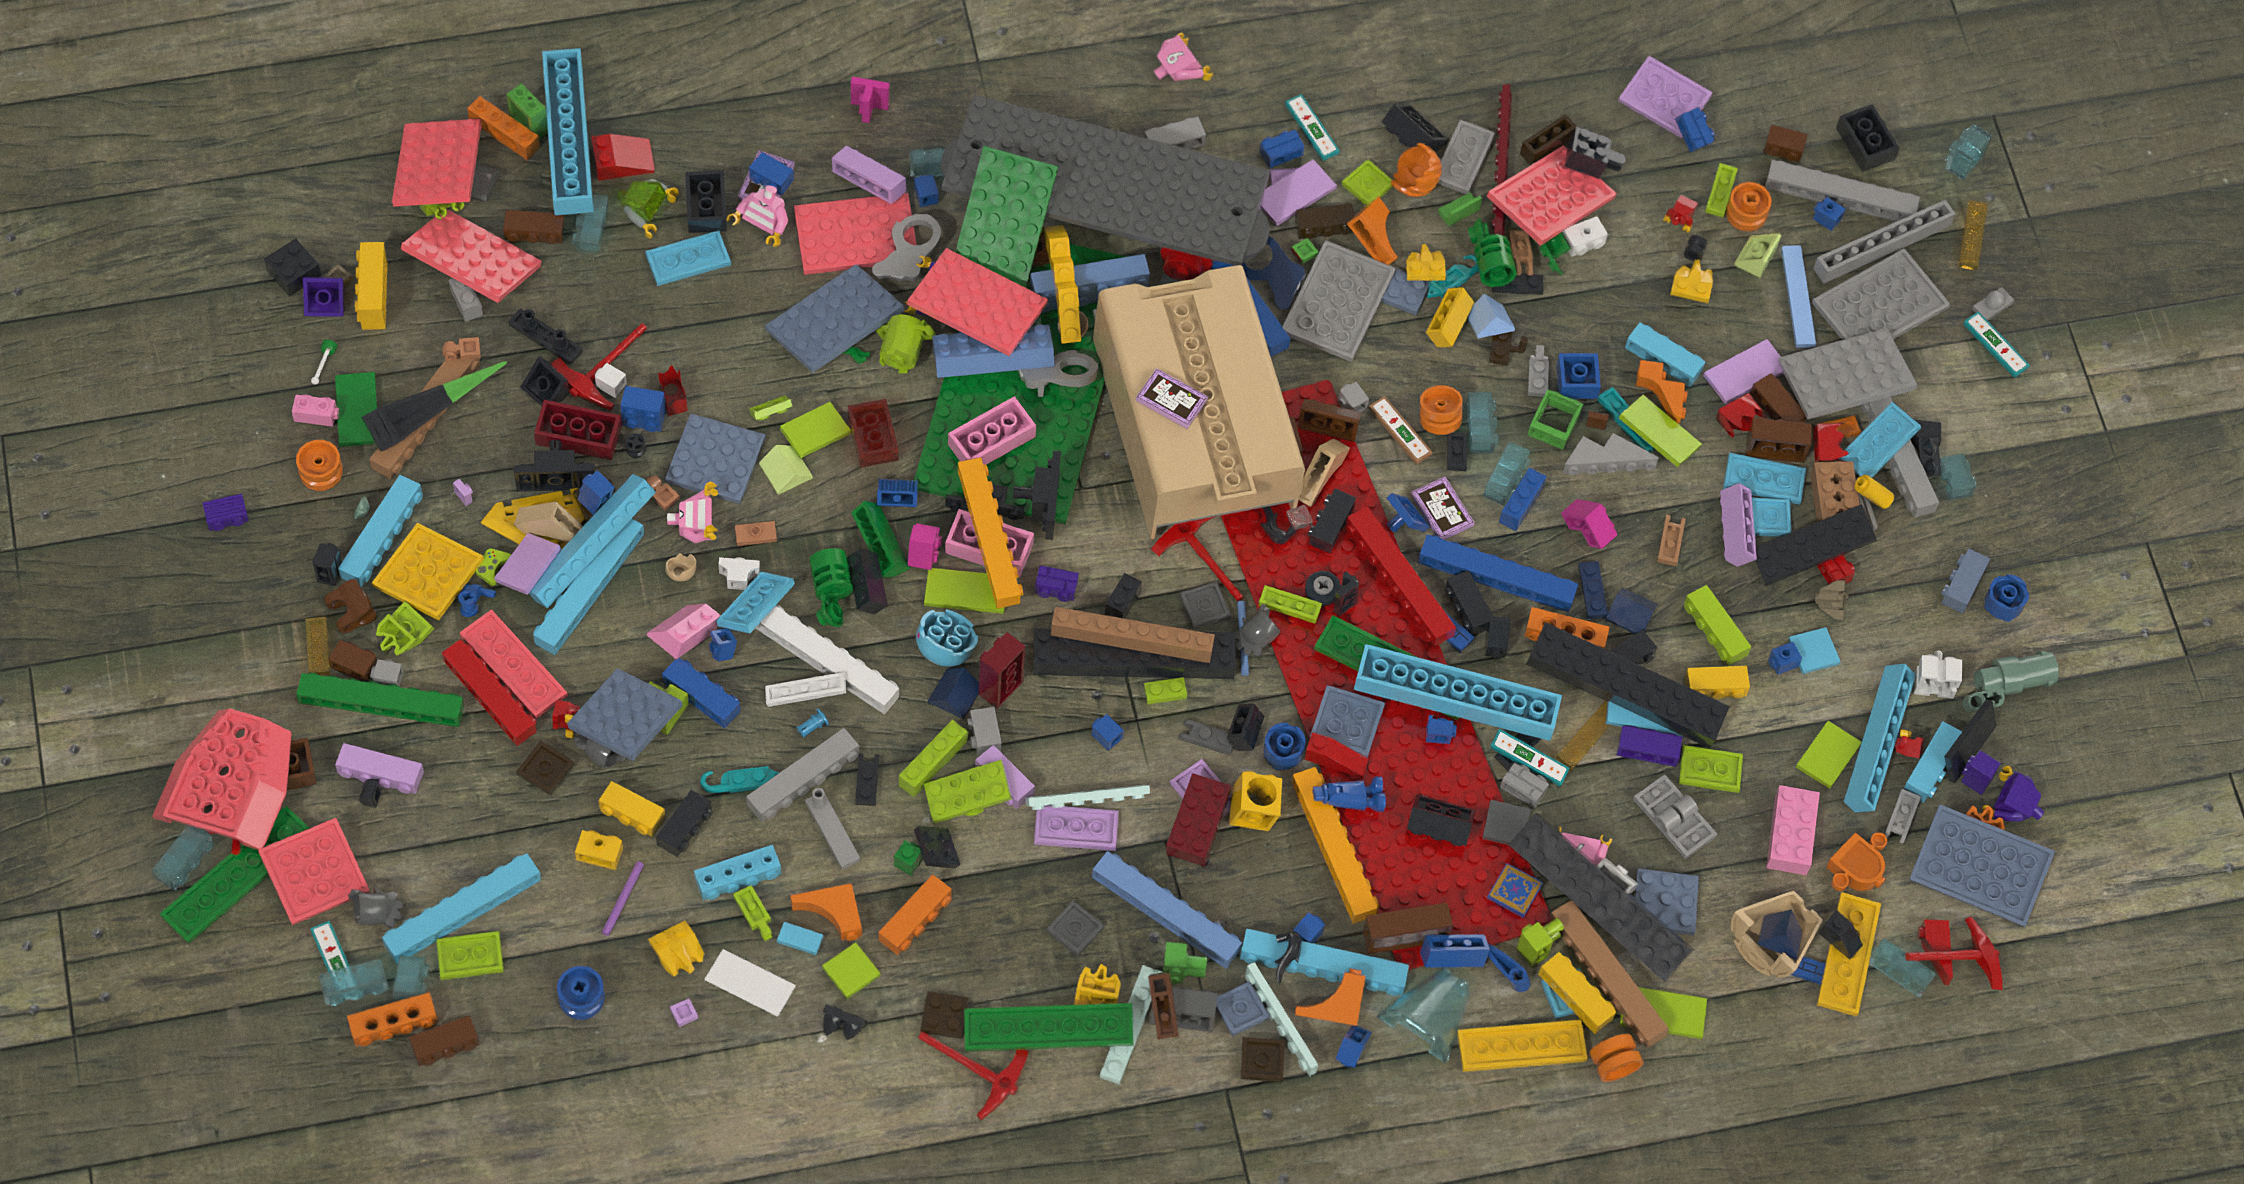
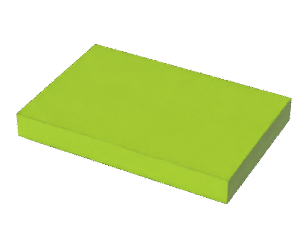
(815, 429)
(1828, 754)
(1710, 768)
(469, 955)

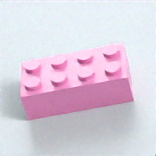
(993, 433)
(964, 545)
(1793, 830)

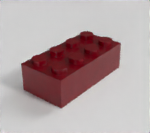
(578, 429)
(1001, 669)
(1198, 819)

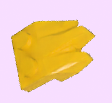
(1425, 265)
(1692, 283)
(677, 948)
(1097, 987)

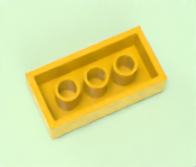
(371, 285)

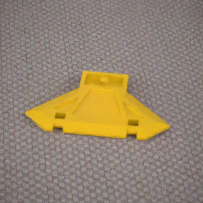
(504, 525)

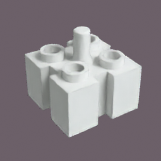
(1938, 675)

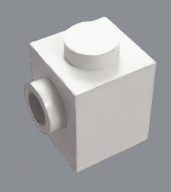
(610, 380)

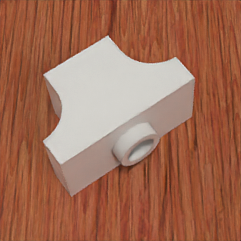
(738, 571)

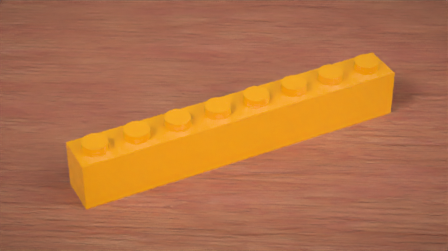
(989, 533)
(1335, 847)

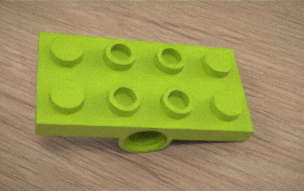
(967, 792)

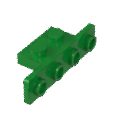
(1553, 249)

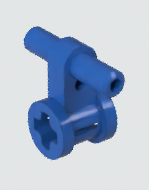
(469, 597)

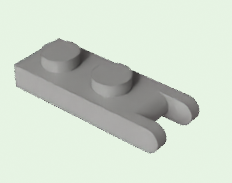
(1903, 814)

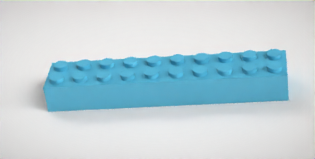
(567, 132)
(1458, 692)

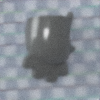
(1256, 632)
(597, 752)
(375, 907)

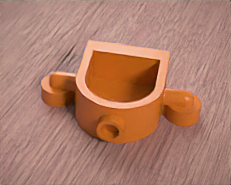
(1859, 863)

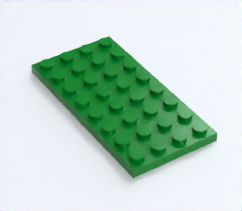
(1006, 213)

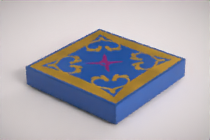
(1515, 890)

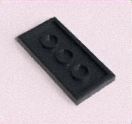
(1970, 740)

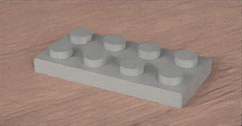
(1465, 156)

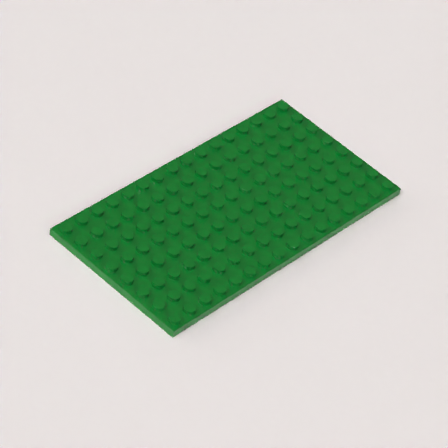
(1061, 416)

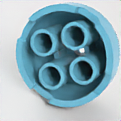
(946, 638)

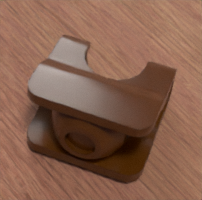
(359, 606)

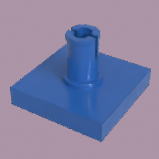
(1406, 514)

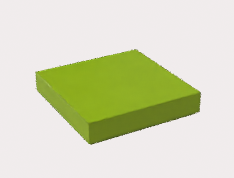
(1367, 182)
(851, 970)

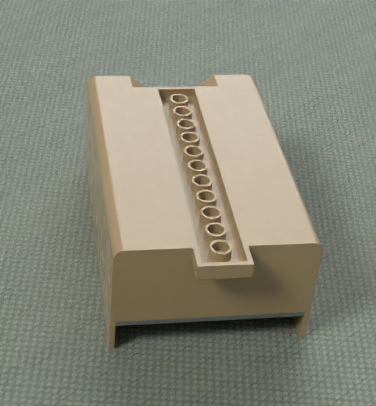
(1241, 441)

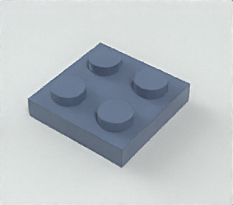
(1405, 294)
(1241, 1009)

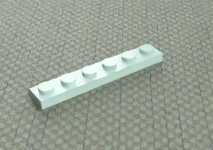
(1096, 796)
(1284, 1025)
(1119, 1055)

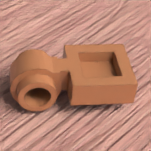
(468, 349)
(664, 495)

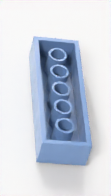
(1094, 278)
(964, 355)

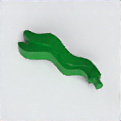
(857, 355)

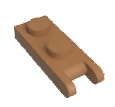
(1671, 542)

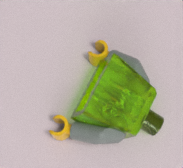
(643, 201)

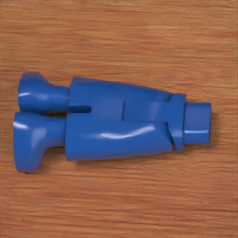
(1352, 794)

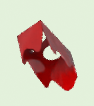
(672, 377)
(1739, 414)
(1827, 443)

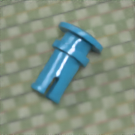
(813, 723)

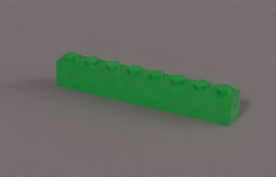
(380, 699)

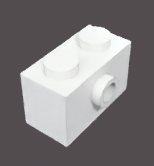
(1585, 236)
(1619, 874)

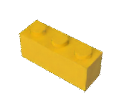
(1450, 317)
(1719, 681)
(631, 809)

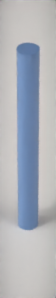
(1243, 658)

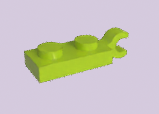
(753, 911)

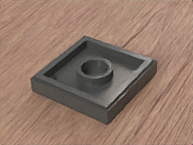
(1204, 605)
(1504, 821)
(1075, 928)

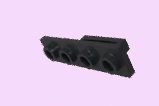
(1000, 493)

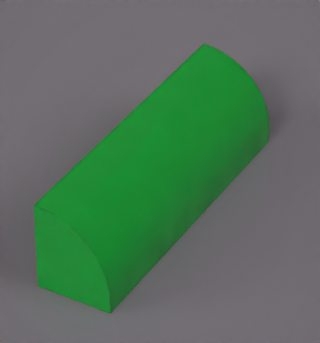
(880, 538)

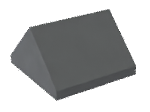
(483, 182)

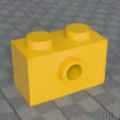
(599, 849)

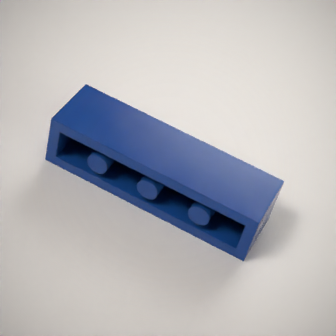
(702, 692)

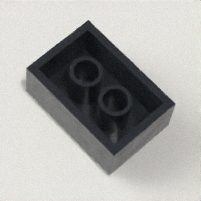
(1867, 138)
(706, 201)

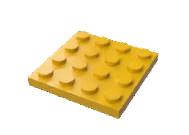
(428, 571)

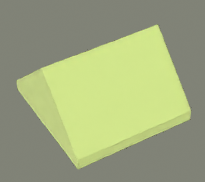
(1758, 253)
(784, 468)

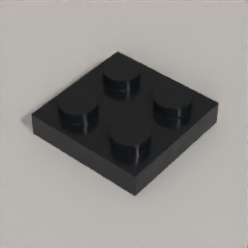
(937, 847)

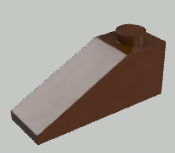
(1163, 1005)

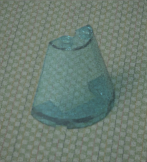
(1431, 1011)

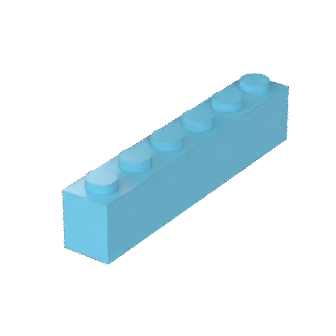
(381, 530)

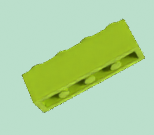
(1717, 625)
(933, 758)

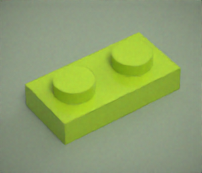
(777, 405)
(1165, 690)

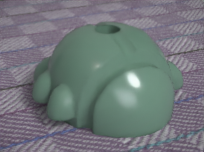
(362, 508)

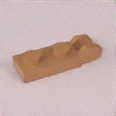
(1521, 250)

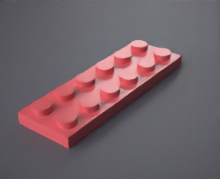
(513, 664)

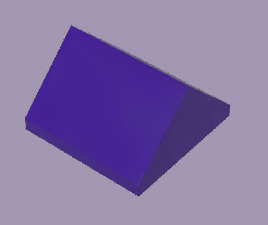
(324, 296)

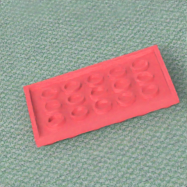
(437, 162)
(1550, 196)
(849, 232)
(471, 255)
(977, 302)

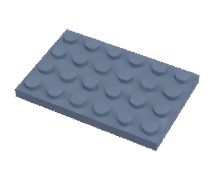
(834, 318)
(1982, 865)

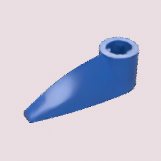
(1510, 969)

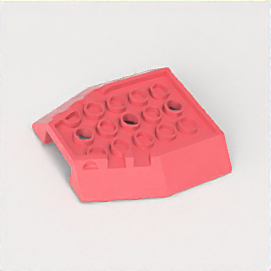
(245, 797)

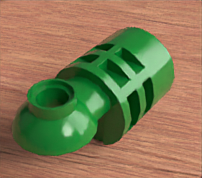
(1492, 256)
(831, 584)

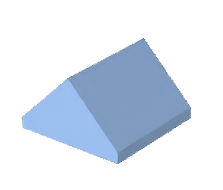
(1489, 318)

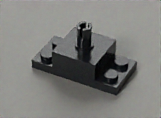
(552, 471)
(1043, 494)

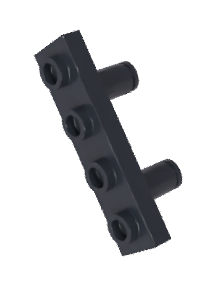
(550, 339)

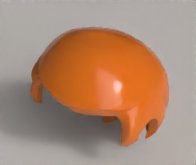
(1417, 171)

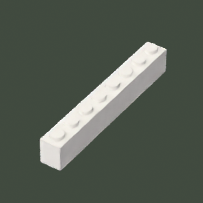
(829, 659)

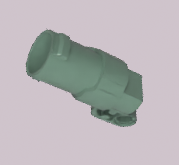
(2011, 676)

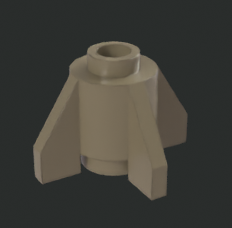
(1832, 599)

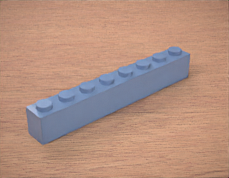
(1166, 909)

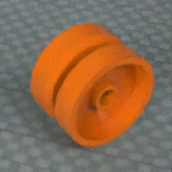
(1748, 206)
(1441, 409)
(319, 465)
(1616, 1057)

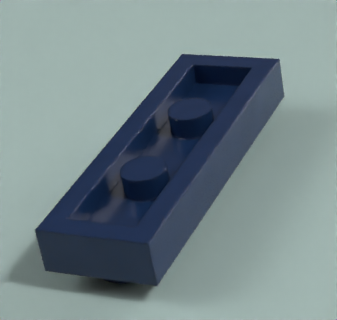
(1592, 590)

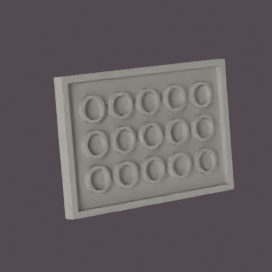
(1887, 296)
(1338, 300)
(1847, 373)

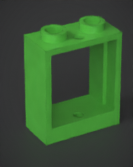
(527, 112)
(1548, 434)

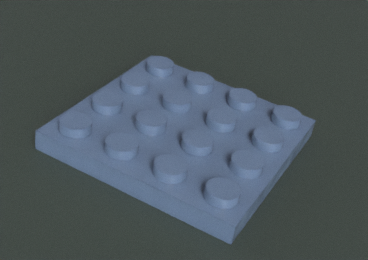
(715, 454)
(625, 714)

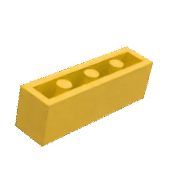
(1577, 992)

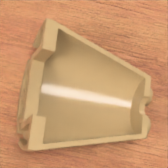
(1747, 925)

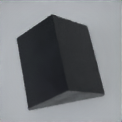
(545, 383)

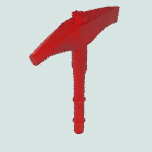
(582, 385)
(1186, 532)
(1982, 952)
(1003, 1083)

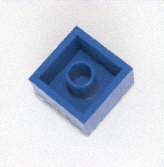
(1578, 375)
(643, 409)

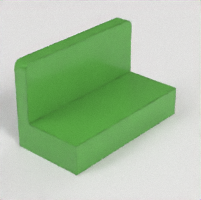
(1460, 209)

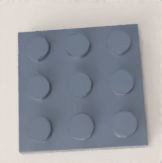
(1348, 719)
(1670, 898)

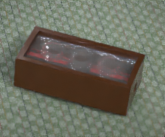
(1405, 927)

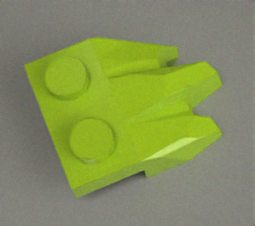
(403, 629)

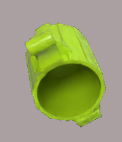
(903, 341)

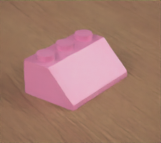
(685, 629)

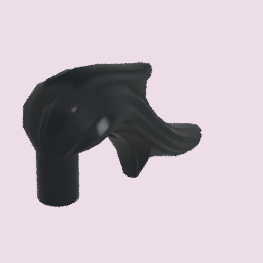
(1272, 530)
(1292, 953)

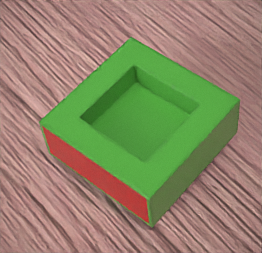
(1304, 251)

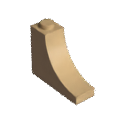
(1323, 465)
(547, 520)

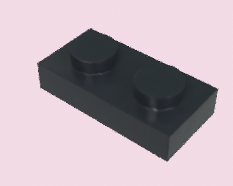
(1457, 452)

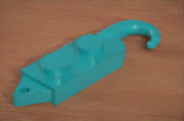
(1455, 277)
(739, 780)

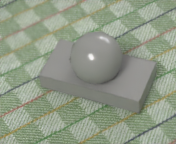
(1993, 303)

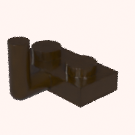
(1502, 346)

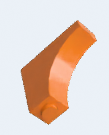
(1370, 229)
(836, 905)
(1342, 1005)

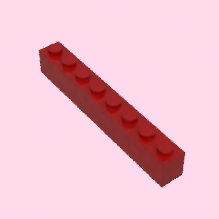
(1400, 576)

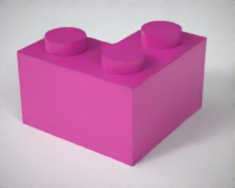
(1591, 521)
(923, 546)

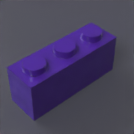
(1649, 745)

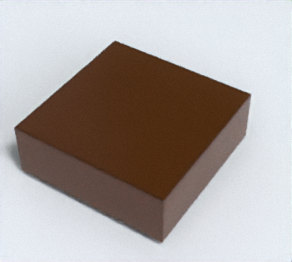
(1596, 420)

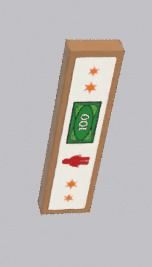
(1400, 430)

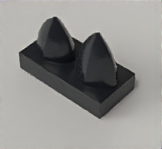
(1929, 455)
(834, 1017)

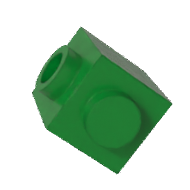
(908, 857)

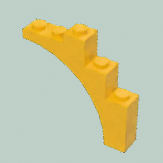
(1064, 282)

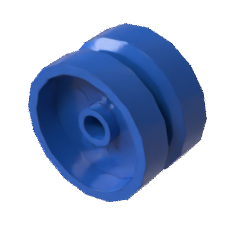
(580, 992)

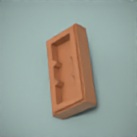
(755, 533)

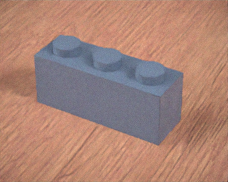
(1964, 580)

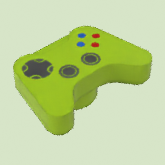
(490, 565)

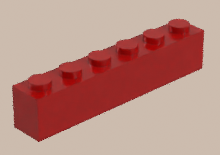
(489, 692)

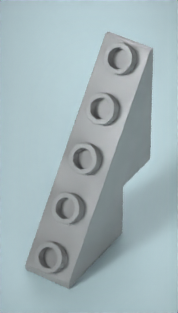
(1614, 456)

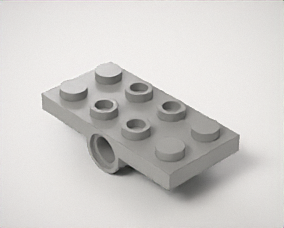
(1675, 816)

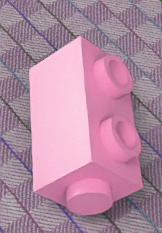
(315, 410)

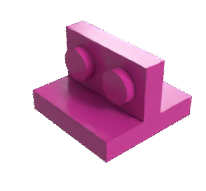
(869, 95)

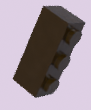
(1547, 140)
(1324, 221)

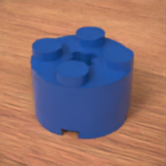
(2006, 597)
(1284, 746)

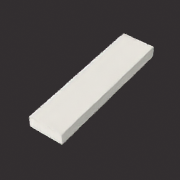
(805, 689)

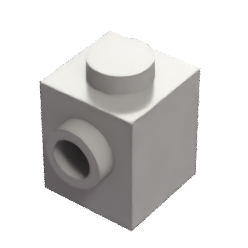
(1353, 397)
(387, 672)

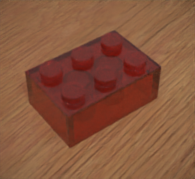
(873, 433)

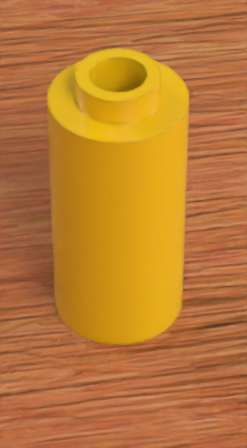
(1874, 491)

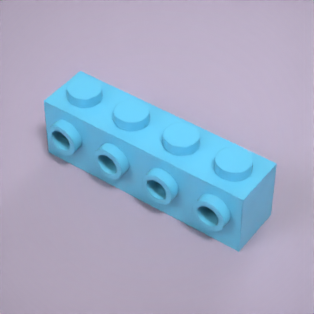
(737, 873)

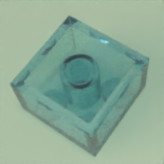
(1967, 151)

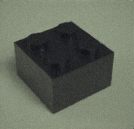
(290, 265)

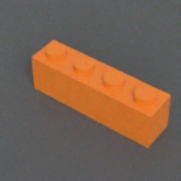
(915, 915)

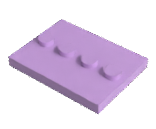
(1663, 94)

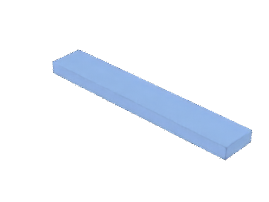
(1798, 296)

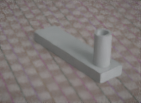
(832, 829)

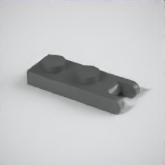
(1207, 737)

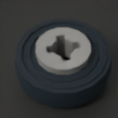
(1325, 594)

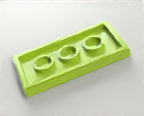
(1660, 431)
(960, 591)
(1680, 1012)

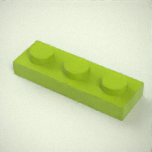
(1721, 190)
(1290, 604)

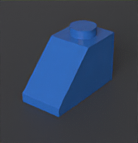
(1353, 1046)

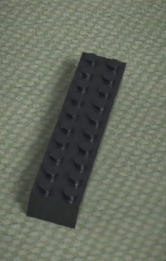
(1080, 658)
(1627, 685)
(1601, 897)

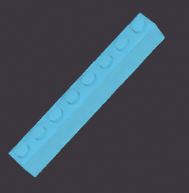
(591, 539)
(585, 589)
(1879, 738)
(462, 907)
(1326, 962)

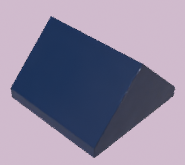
(1631, 611)
(955, 692)
(1781, 933)

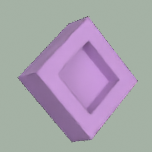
(463, 491)
(683, 1012)

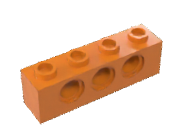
(504, 128)
(1595, 632)
(399, 1010)

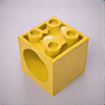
(1248, 814)

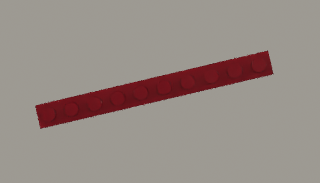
(1502, 159)

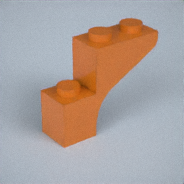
(1670, 393)

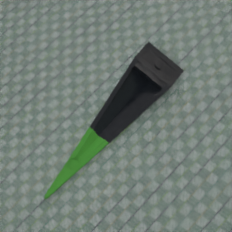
(401, 418)

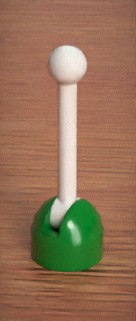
(328, 349)

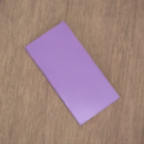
(1296, 192)
(1740, 372)
(1076, 827)

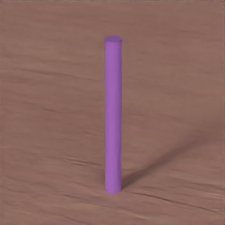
(622, 899)

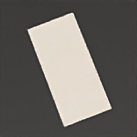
(750, 982)

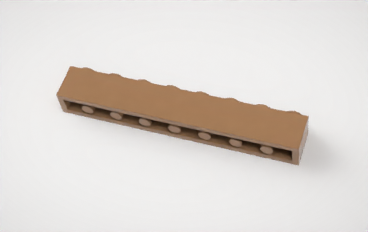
(392, 459)
(1132, 634)
(1610, 975)

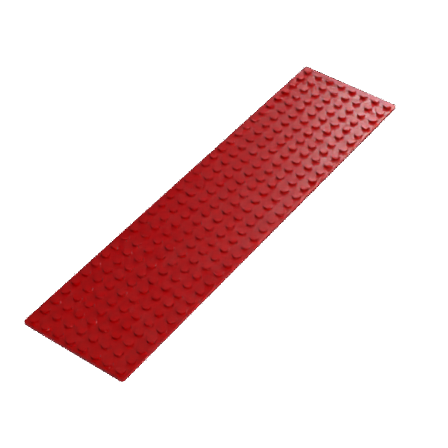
(1400, 865)

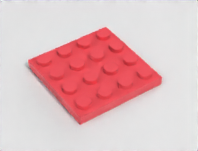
(313, 871)

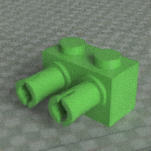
(1181, 964)

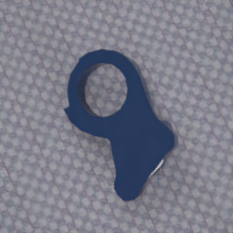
(1282, 275)

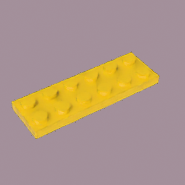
(1845, 978)
(1522, 1045)

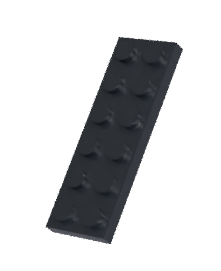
(1814, 545)

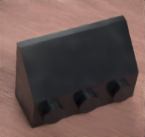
(1413, 127)
(1441, 820)

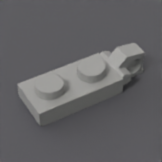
(1538, 373)

